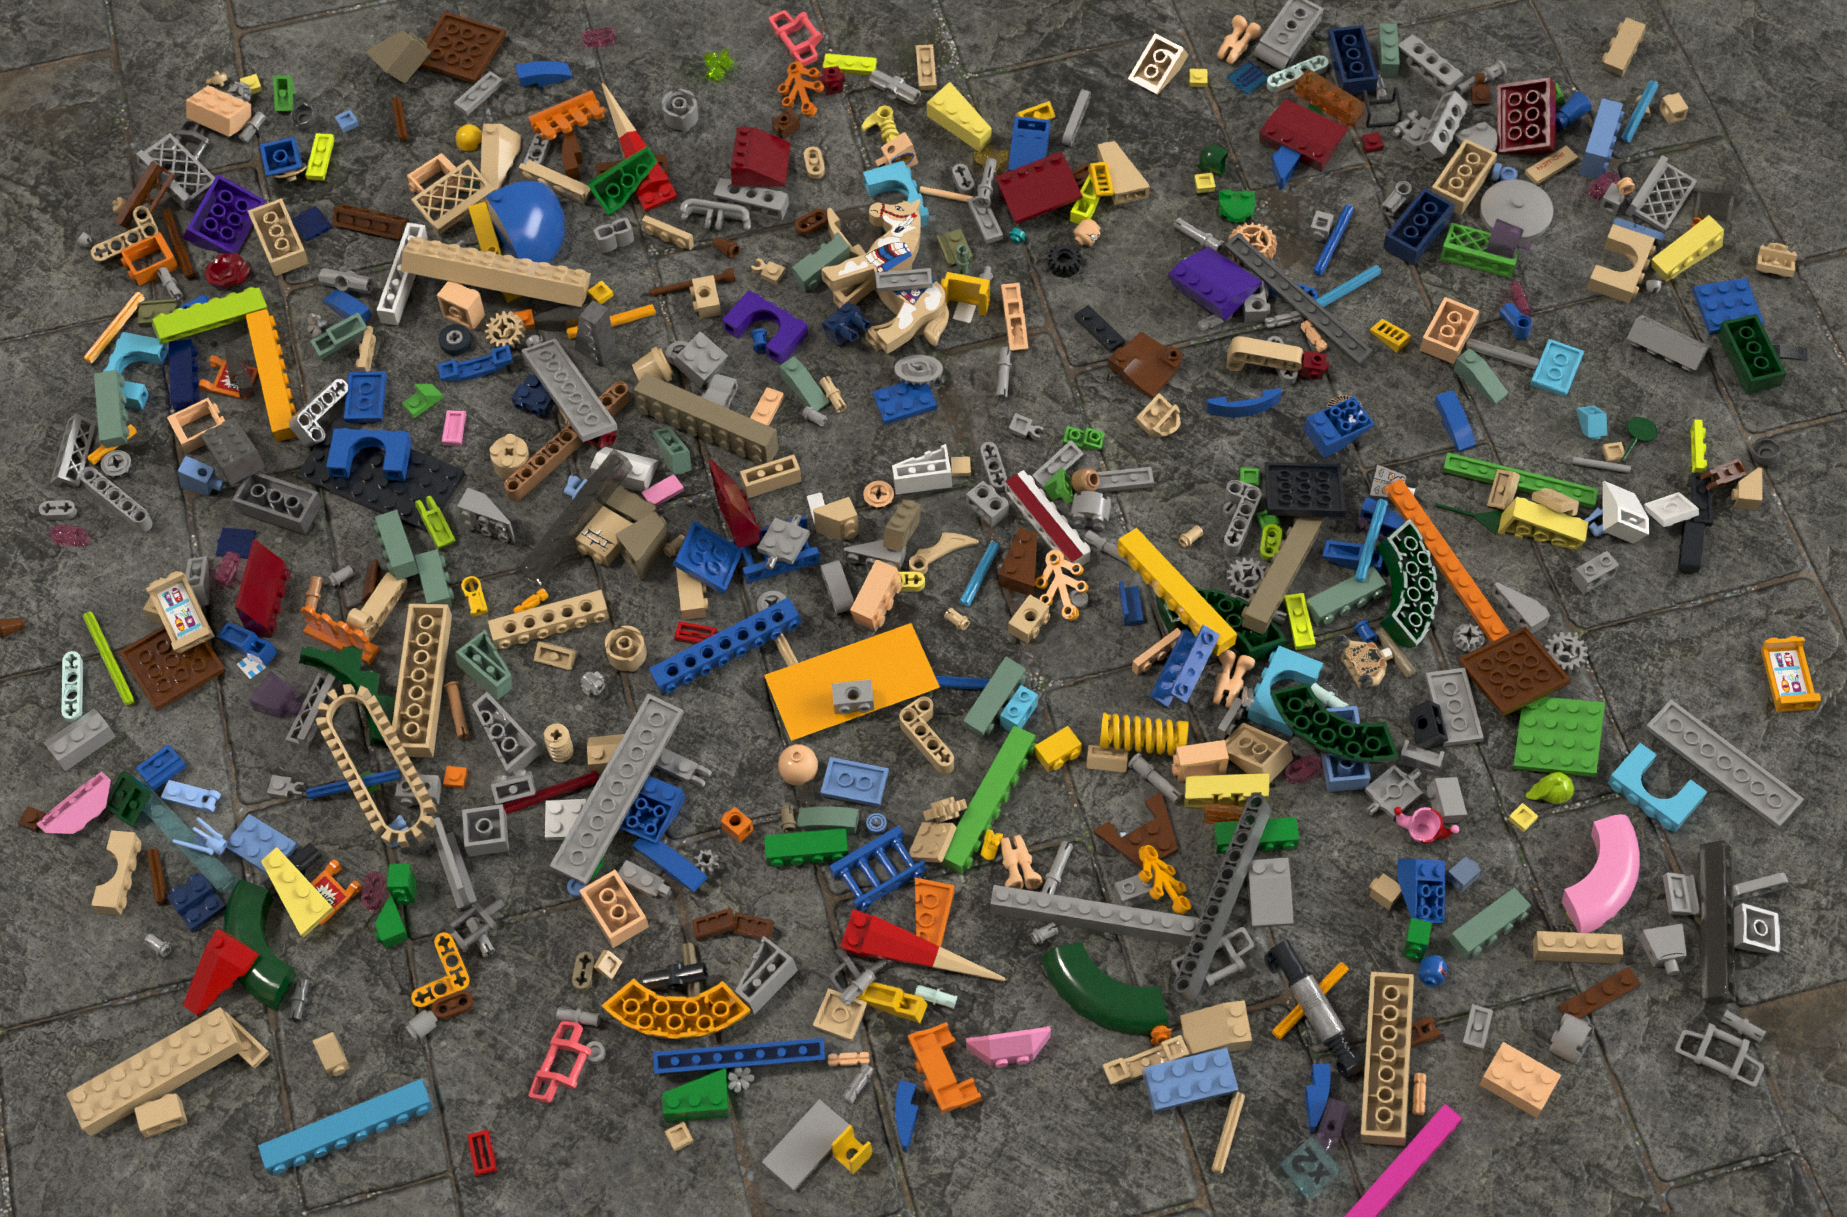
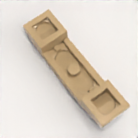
(834, 227)
(1131, 1068)

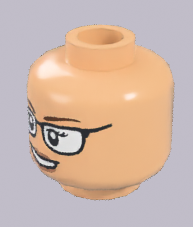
(1086, 232)

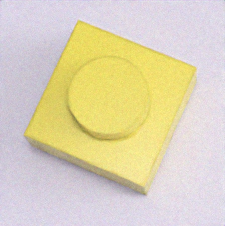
(1198, 78)
(253, 82)
(1204, 182)
(1523, 817)

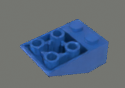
(1029, 141)
(1337, 426)
(653, 810)
(1423, 888)

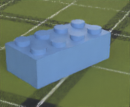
(1602, 139)
(1343, 774)
(1189, 1080)

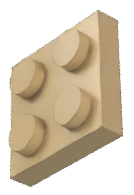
(932, 841)
(838, 1018)

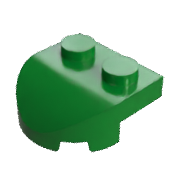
(1236, 205)

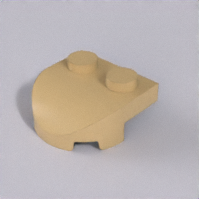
(1776, 260)
(1159, 417)
(1556, 501)

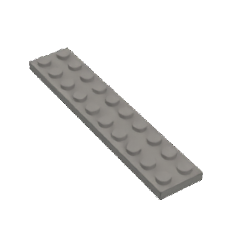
(616, 789)

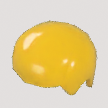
(468, 137)

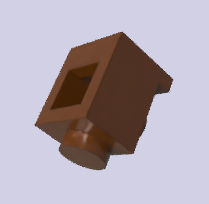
(785, 124)

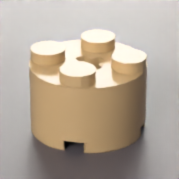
(508, 455)
(625, 648)

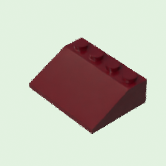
(1526, 117)
(1304, 133)
(759, 158)
(1038, 187)
(734, 508)
(261, 590)

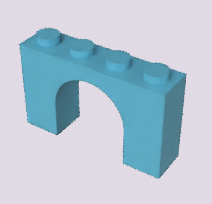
(895, 178)
(132, 349)
(1283, 665)
(1668, 812)

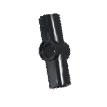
(301, 860)
(676, 976)

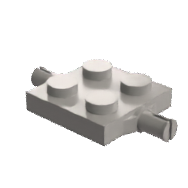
(783, 541)
(1393, 790)

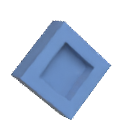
(346, 121)

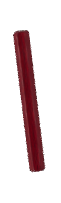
(551, 792)

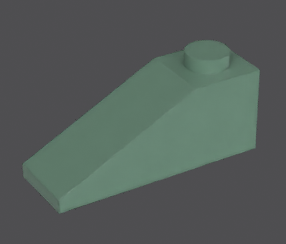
(1480, 376)
(803, 384)
(673, 451)

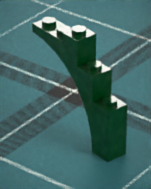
(346, 668)

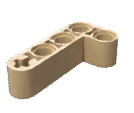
(122, 238)
(1263, 353)
(377, 606)
(929, 738)

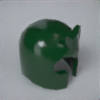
(1213, 158)

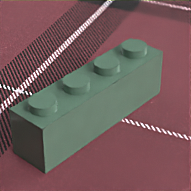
(111, 409)
(396, 545)
(1345, 597)
(994, 697)
(1490, 923)

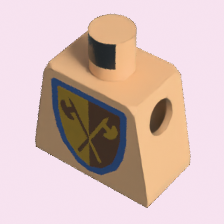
(898, 150)

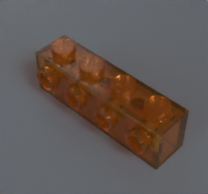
(1329, 98)

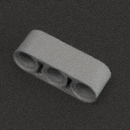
(837, 586)

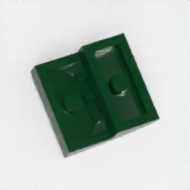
(128, 798)

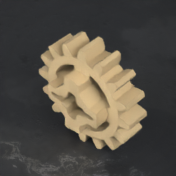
(502, 328)
(945, 809)

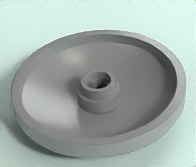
(1517, 204)

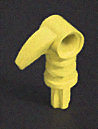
(884, 119)

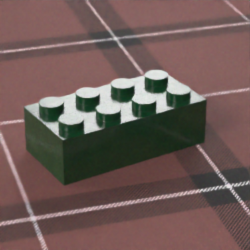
(1751, 353)

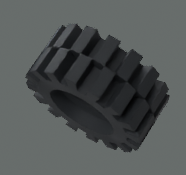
(1064, 268)

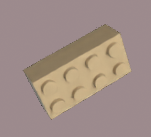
(1464, 174)
(278, 237)

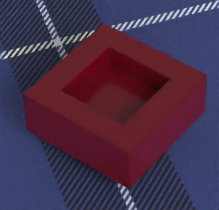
(1372, 142)

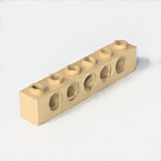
(538, 616)

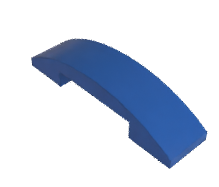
(475, 367)
(1243, 408)

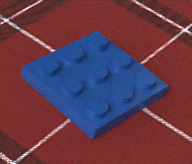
(1725, 302)
(708, 557)

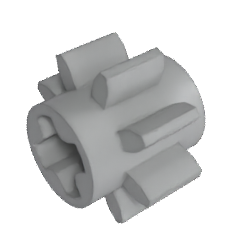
(592, 683)
(711, 860)

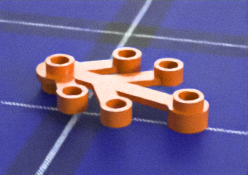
(795, 71)

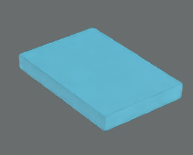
(1557, 368)

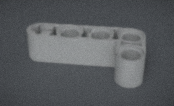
(319, 406)
(1240, 520)

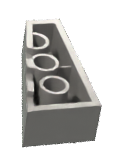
(508, 738)

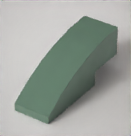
(338, 335)
(828, 818)

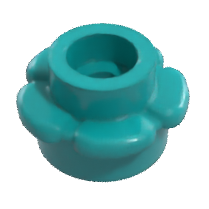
(1017, 235)

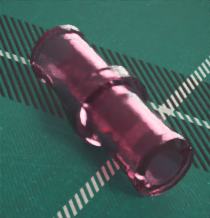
(1520, 298)

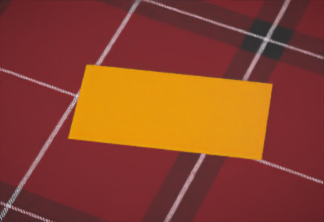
(889, 659)

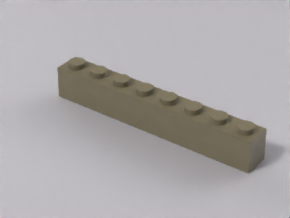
(1281, 573)

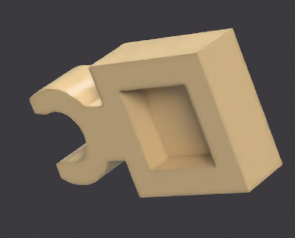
(770, 272)

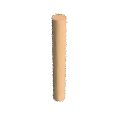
(944, 194)

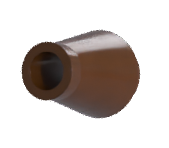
(727, 247)
(10, 626)

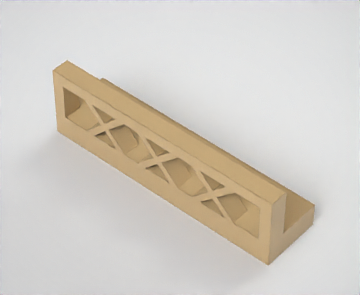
(557, 182)

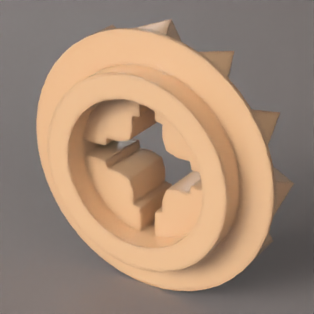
(873, 488)

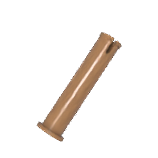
(457, 709)

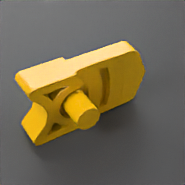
(990, 844)

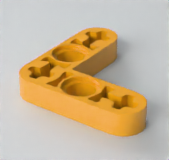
(449, 979)

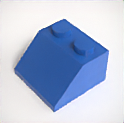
(281, 156)

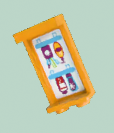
(1789, 674)

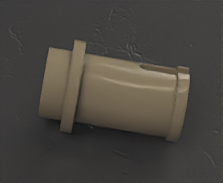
(788, 824)

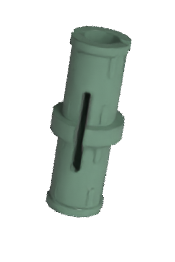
(962, 259)

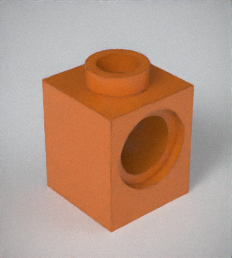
(738, 832)

